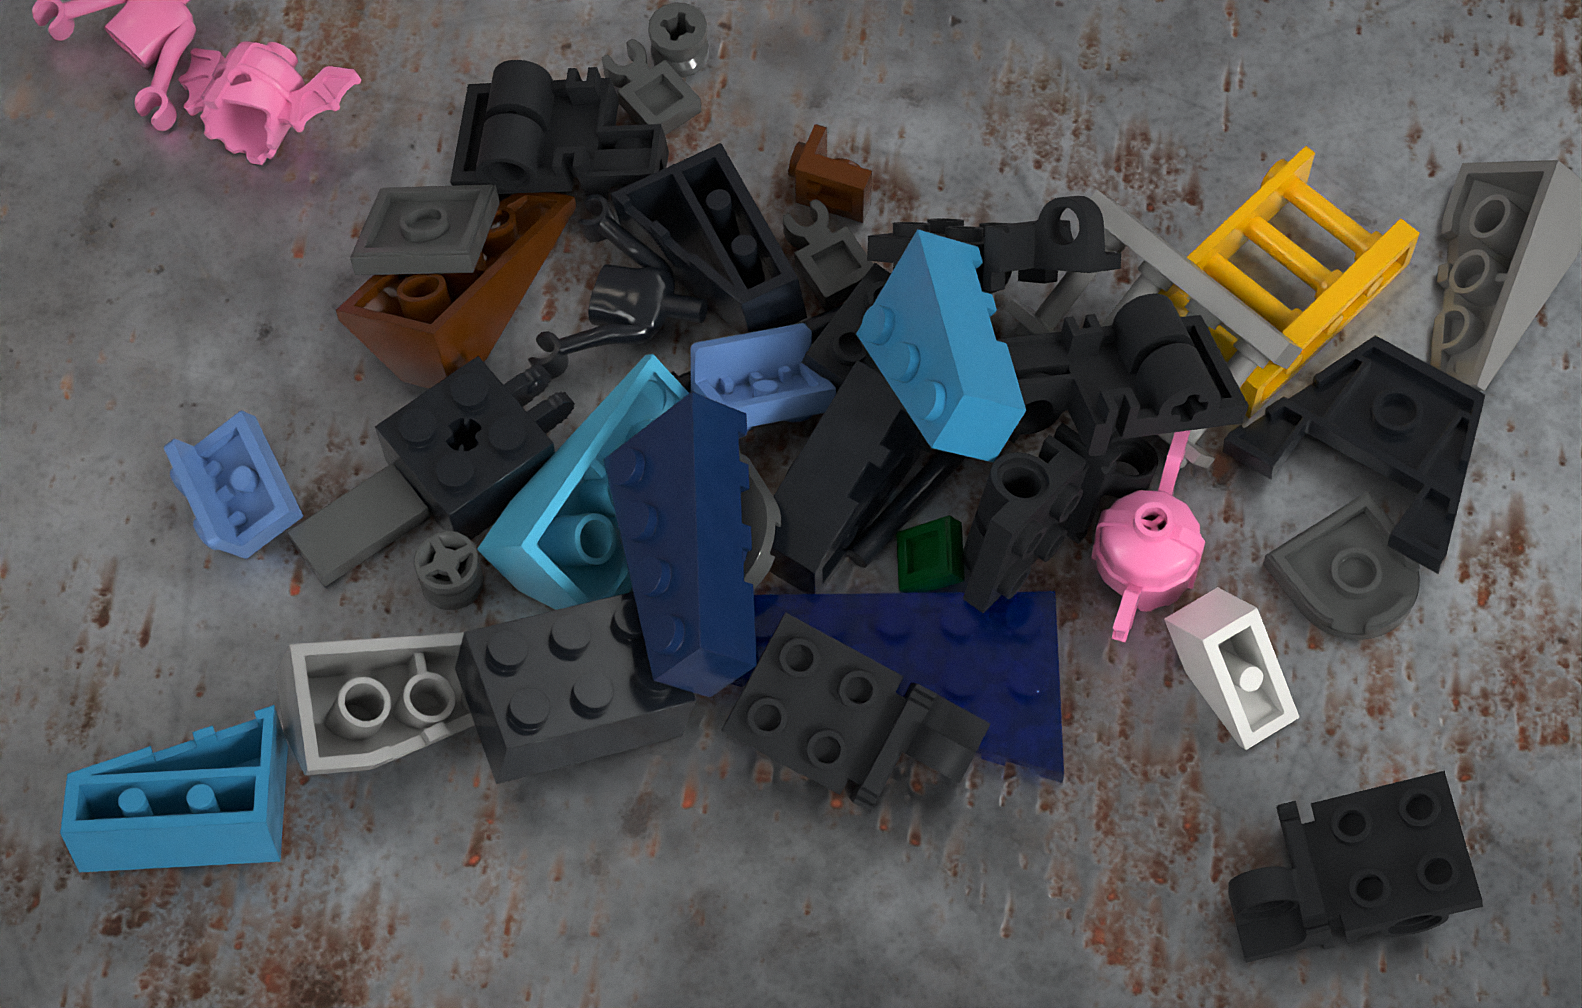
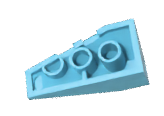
(562, 528)

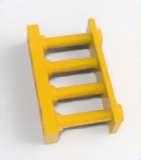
(1337, 293)

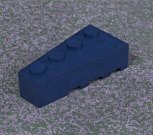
(686, 543)

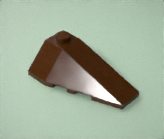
(443, 320)

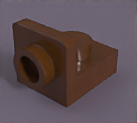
(835, 182)

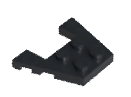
(1390, 417)

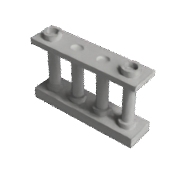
(1160, 270)

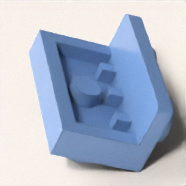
(761, 375)
(234, 487)

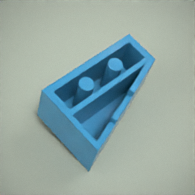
(940, 349)
(184, 804)

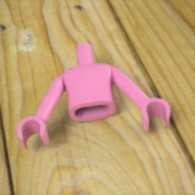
(144, 31)

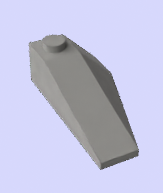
(1508, 247)
(369, 699)

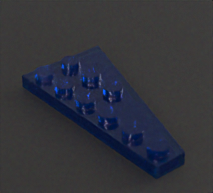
(986, 662)

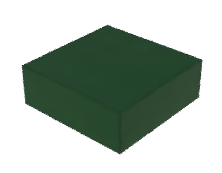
(930, 556)

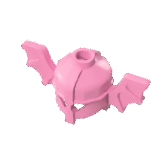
(258, 95)
(1137, 559)

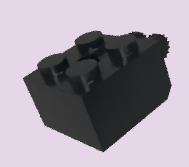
(473, 443)

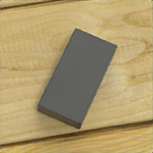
(358, 524)

